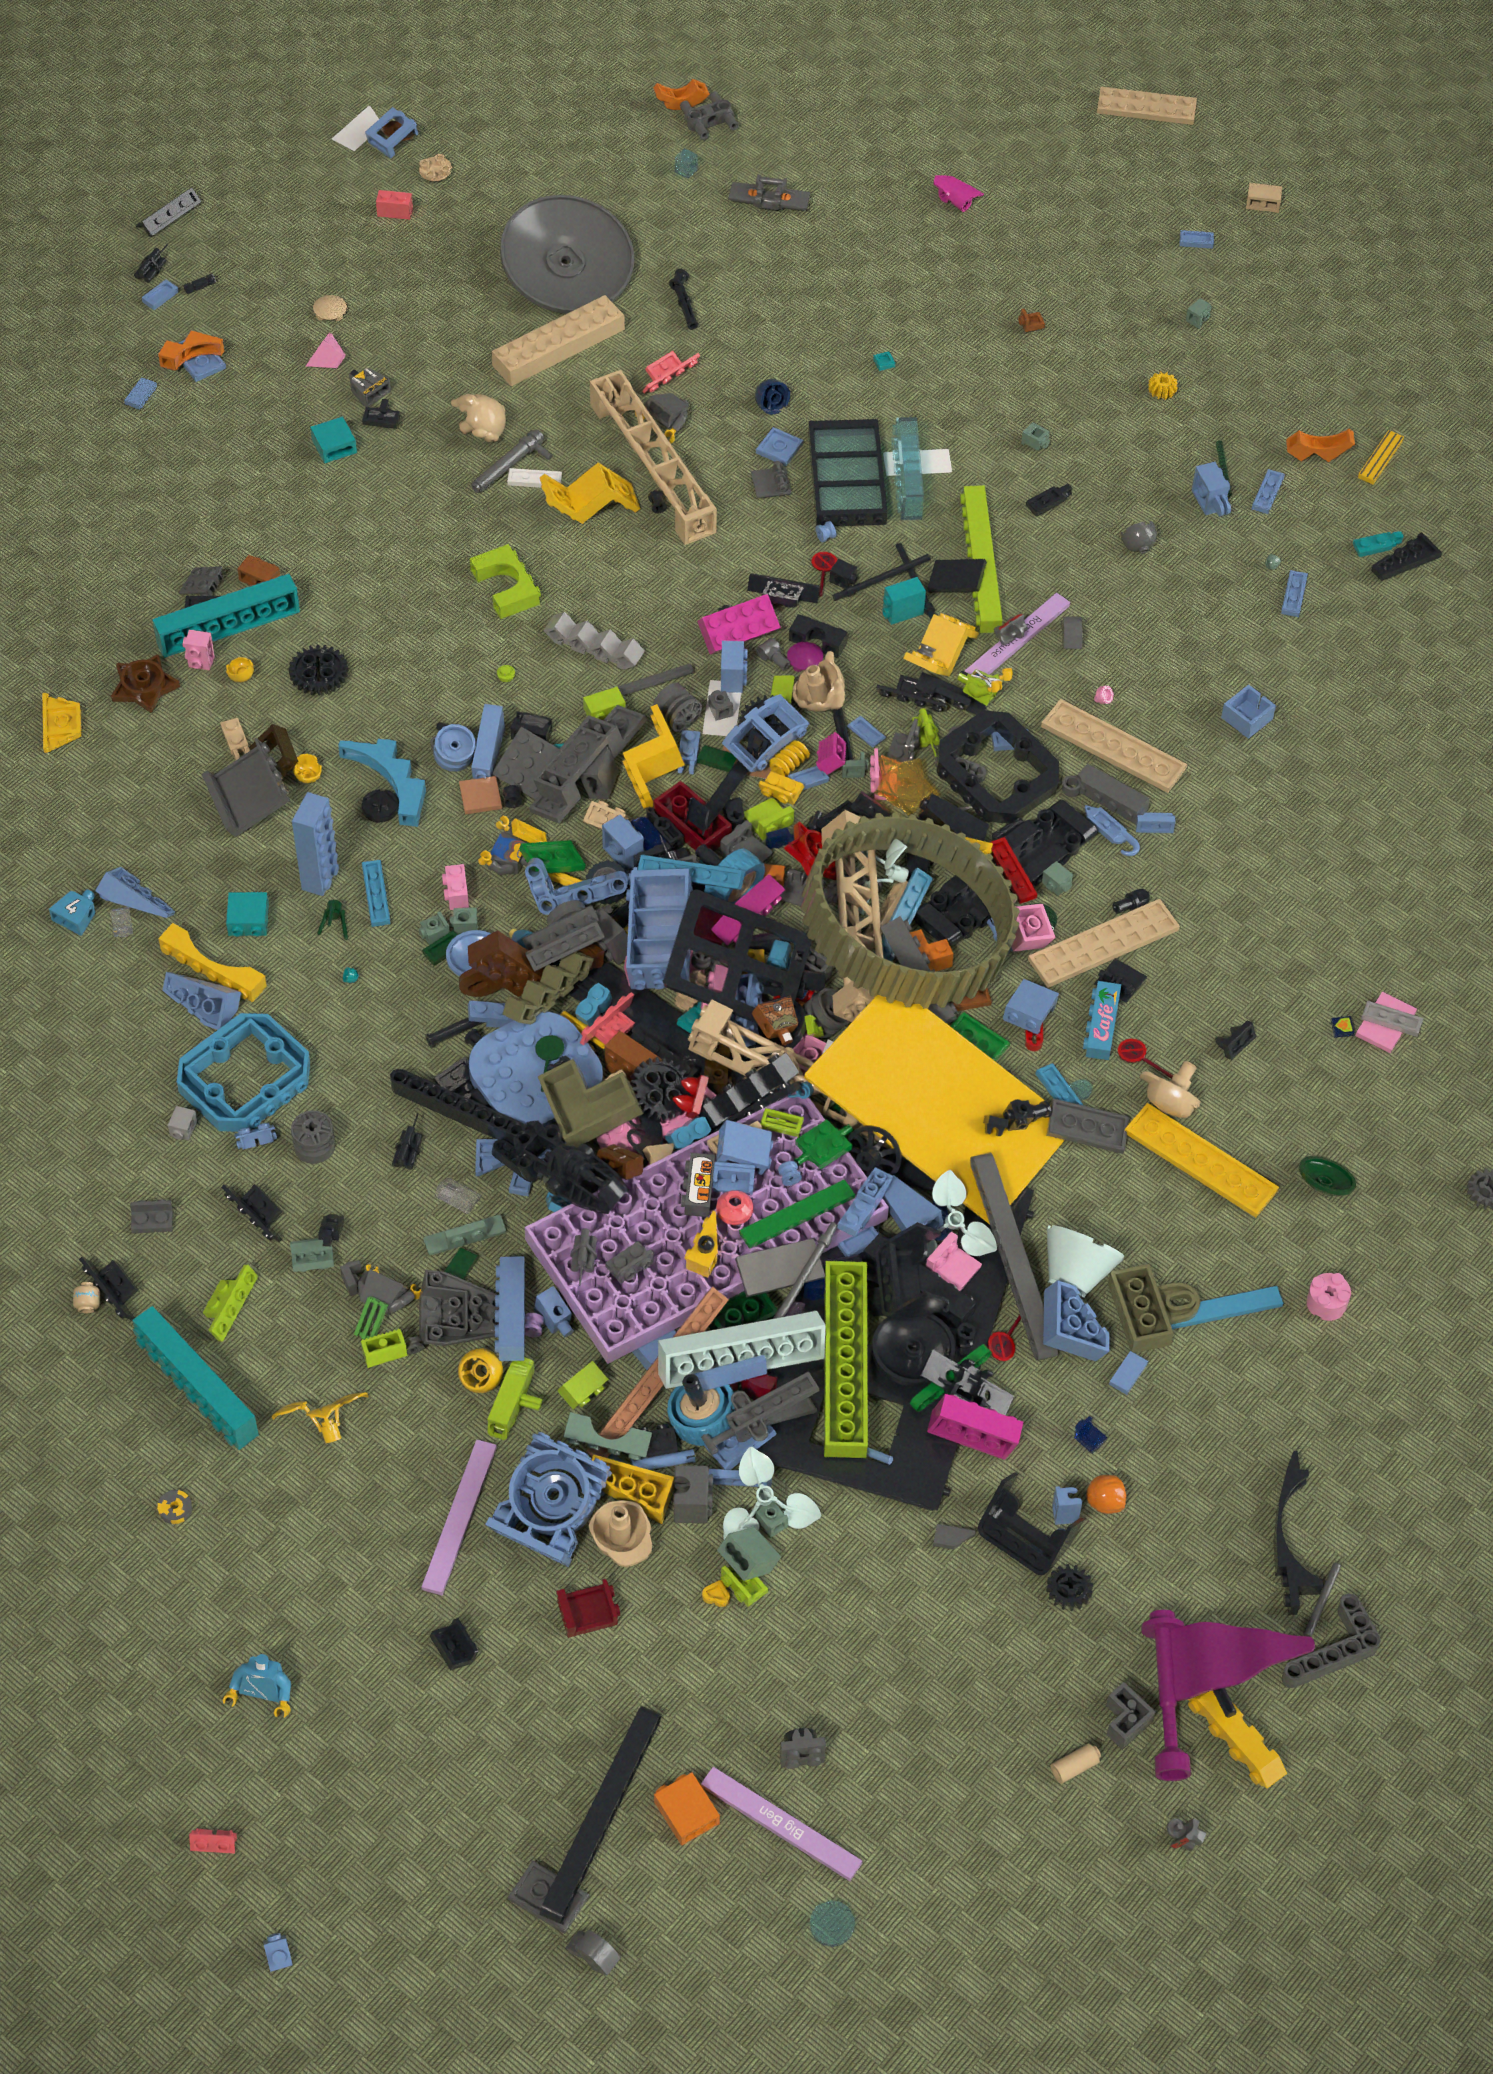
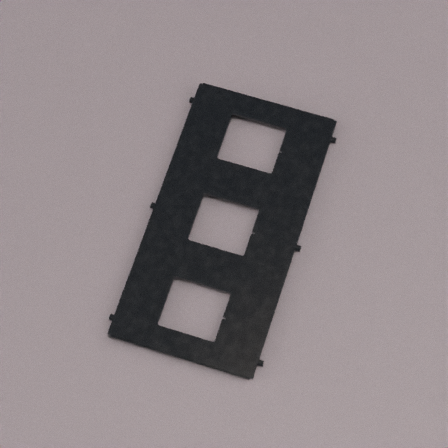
(919, 1458)

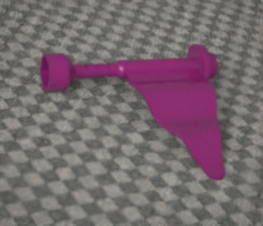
(1206, 1659)

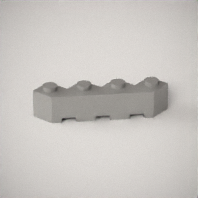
(585, 638)

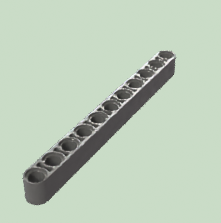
(1012, 1252)

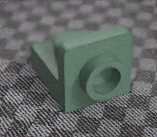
(855, 768)

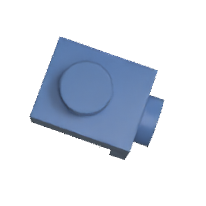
(277, 1951)

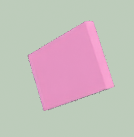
(1379, 1035)

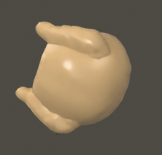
(484, 416)
(820, 686)

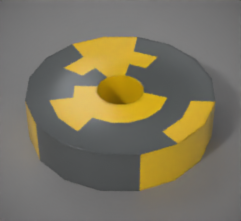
(172, 1498)

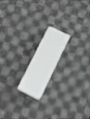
(530, 478)

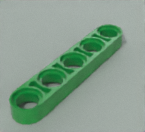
(933, 1391)

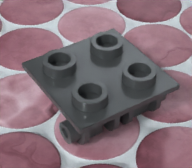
(771, 481)
(202, 581)
(794, 887)

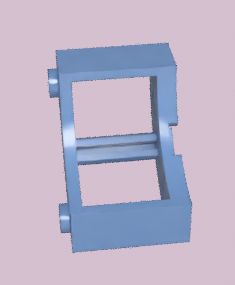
(785, 712)

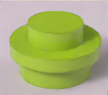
(505, 673)

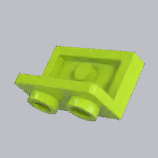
(745, 1591)

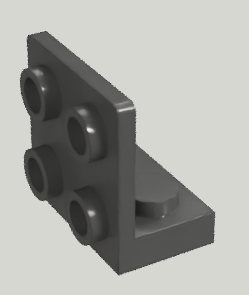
(904, 745)

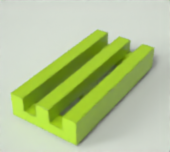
(780, 1125)

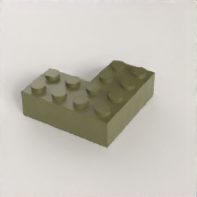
(586, 1111)

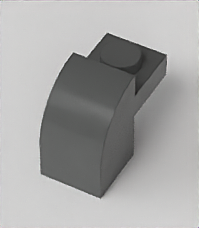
(1071, 632)
(594, 1951)

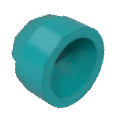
(350, 975)

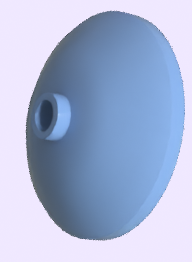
(458, 950)

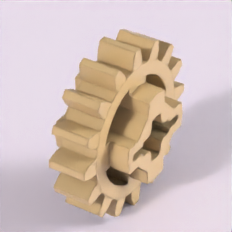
(683, 1001)

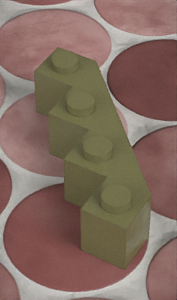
(555, 982)

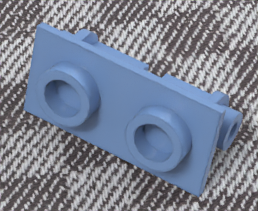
(247, 1136)

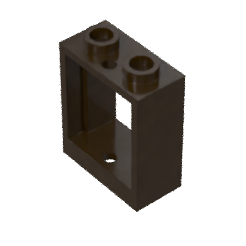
(274, 736)

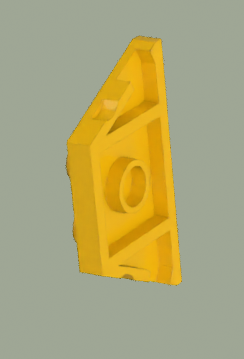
(60, 722)

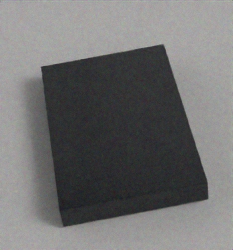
(957, 575)

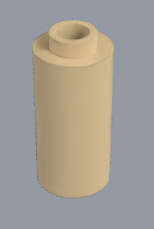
(1075, 1763)

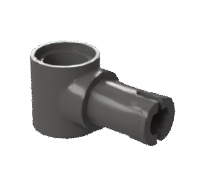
(771, 650)

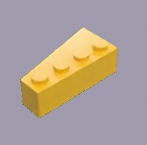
(641, 1486)

